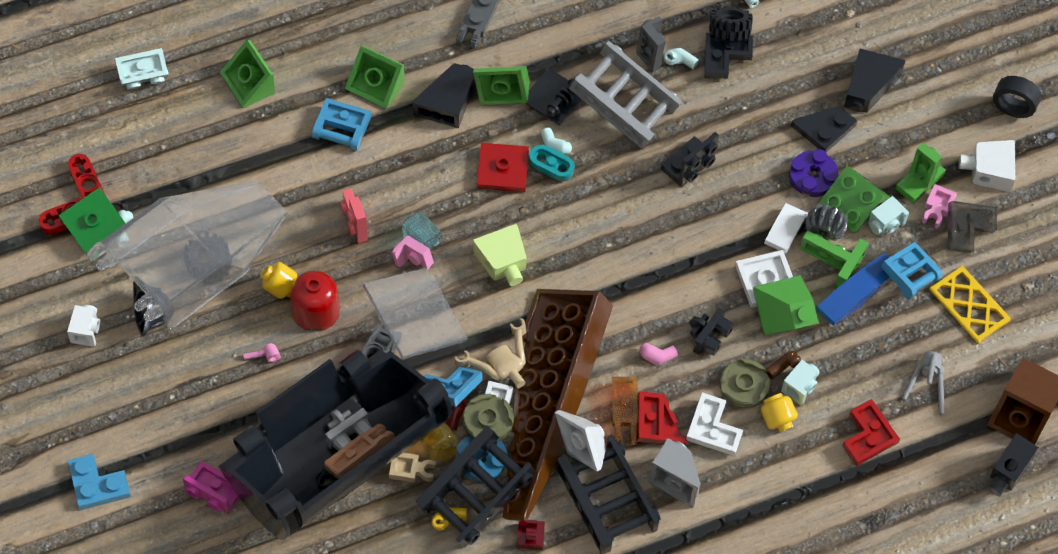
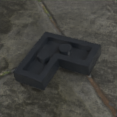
(720, 51)

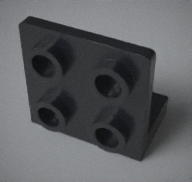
(691, 159)

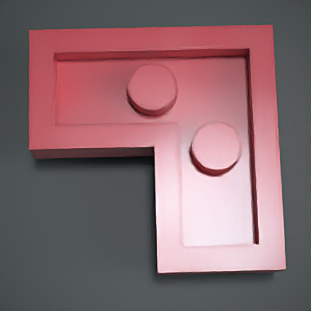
(353, 209)

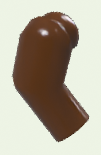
(788, 359)

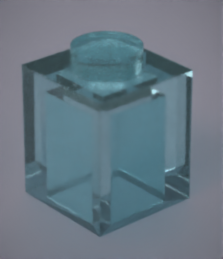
(422, 230)

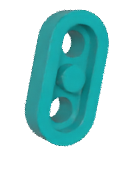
(553, 162)

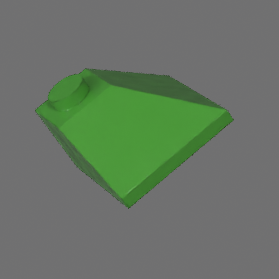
(502, 85)
(784, 305)

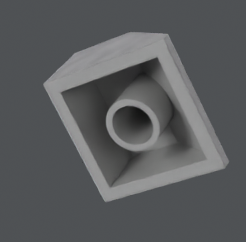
(676, 472)

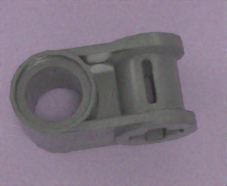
(378, 341)

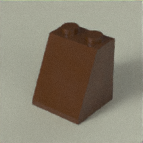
(1026, 402)

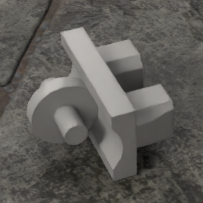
(344, 426)

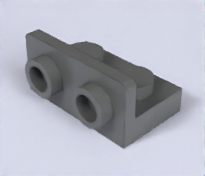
(651, 43)

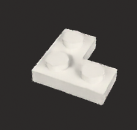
(708, 430)

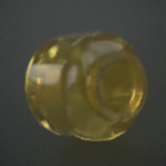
(440, 443)

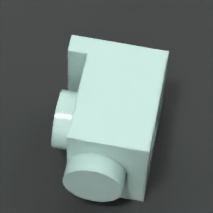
(887, 217)
(800, 382)

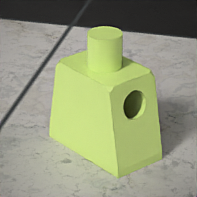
(502, 254)

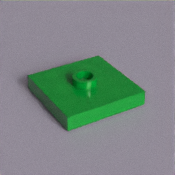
(92, 219)

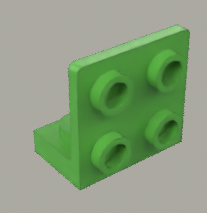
(854, 196)

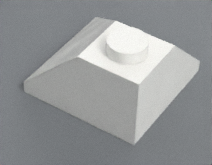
(582, 439)

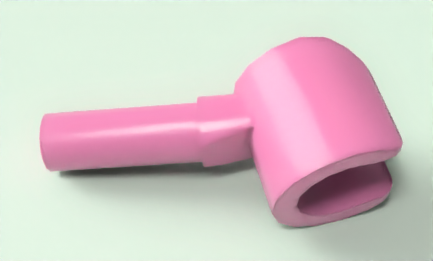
(270, 351)

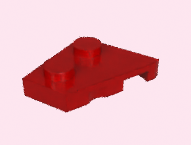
(656, 420)

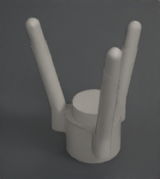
(930, 368)

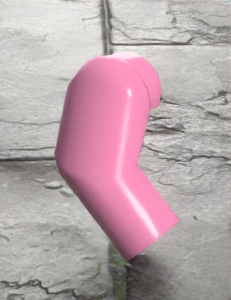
(657, 355)

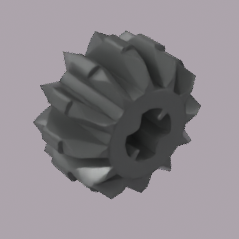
(826, 222)

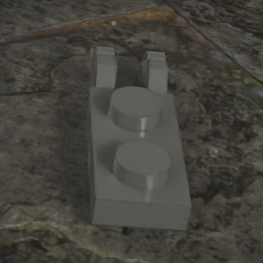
(477, 20)

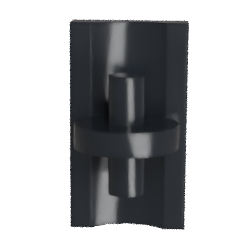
(705, 340)

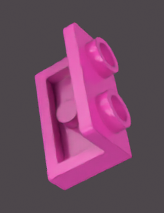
(210, 486)

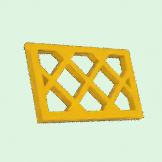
(973, 286)

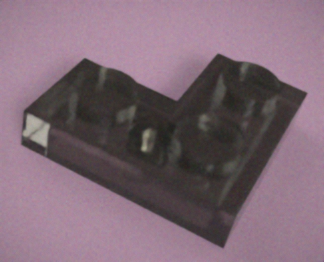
(964, 219)

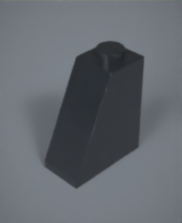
(871, 79)
(447, 96)

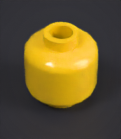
(278, 279)
(779, 412)

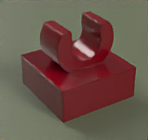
(531, 534)

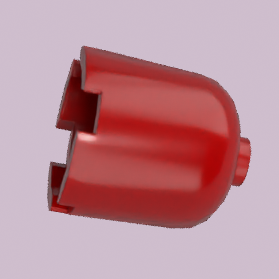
(314, 301)

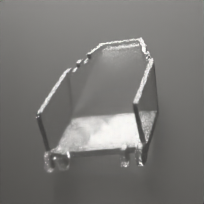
(191, 246)

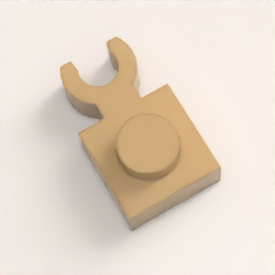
(407, 467)

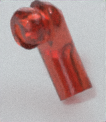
(457, 412)

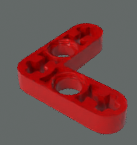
(79, 179)

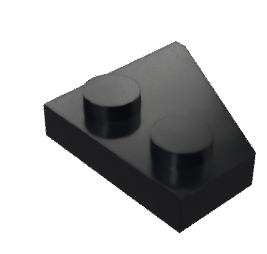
(825, 127)

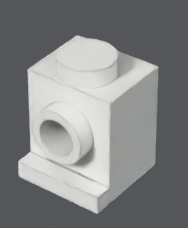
(84, 325)

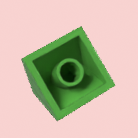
(248, 75)
(375, 77)

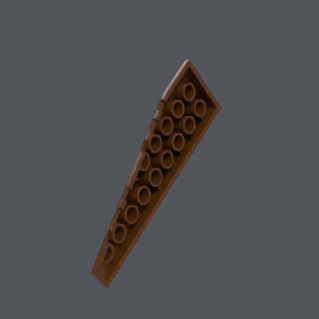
(560, 353)

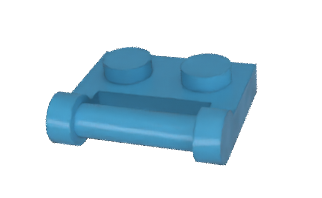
(342, 117)
(907, 263)

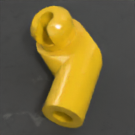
(440, 523)

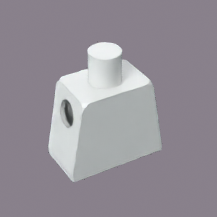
(991, 164)

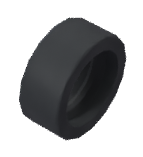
(1021, 87)

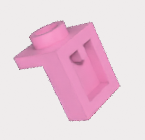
(414, 251)

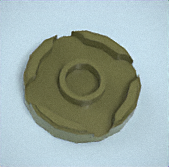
(744, 383)
(489, 411)

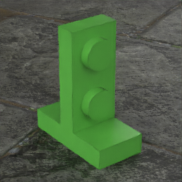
(922, 175)
(835, 254)

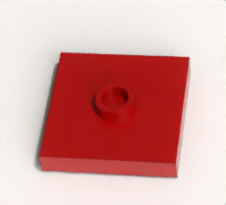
(502, 167)

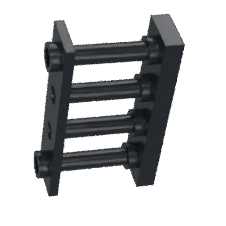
(469, 462)
(592, 513)

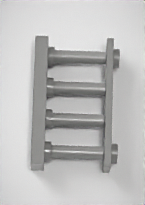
(622, 116)

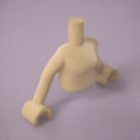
(502, 360)

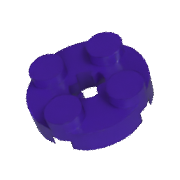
(813, 160)

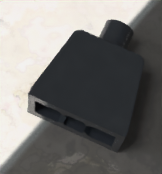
(1016, 459)

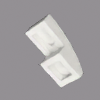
(786, 228)

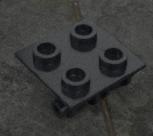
(552, 96)

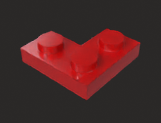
(875, 433)

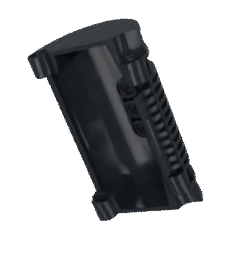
(282, 460)

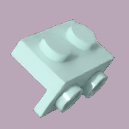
(142, 68)

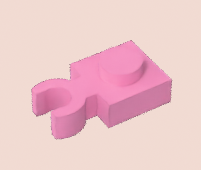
(938, 204)

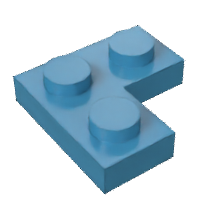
(459, 383)
(94, 489)

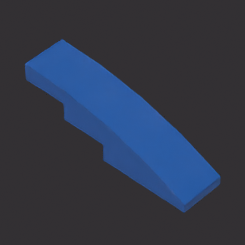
(854, 291)

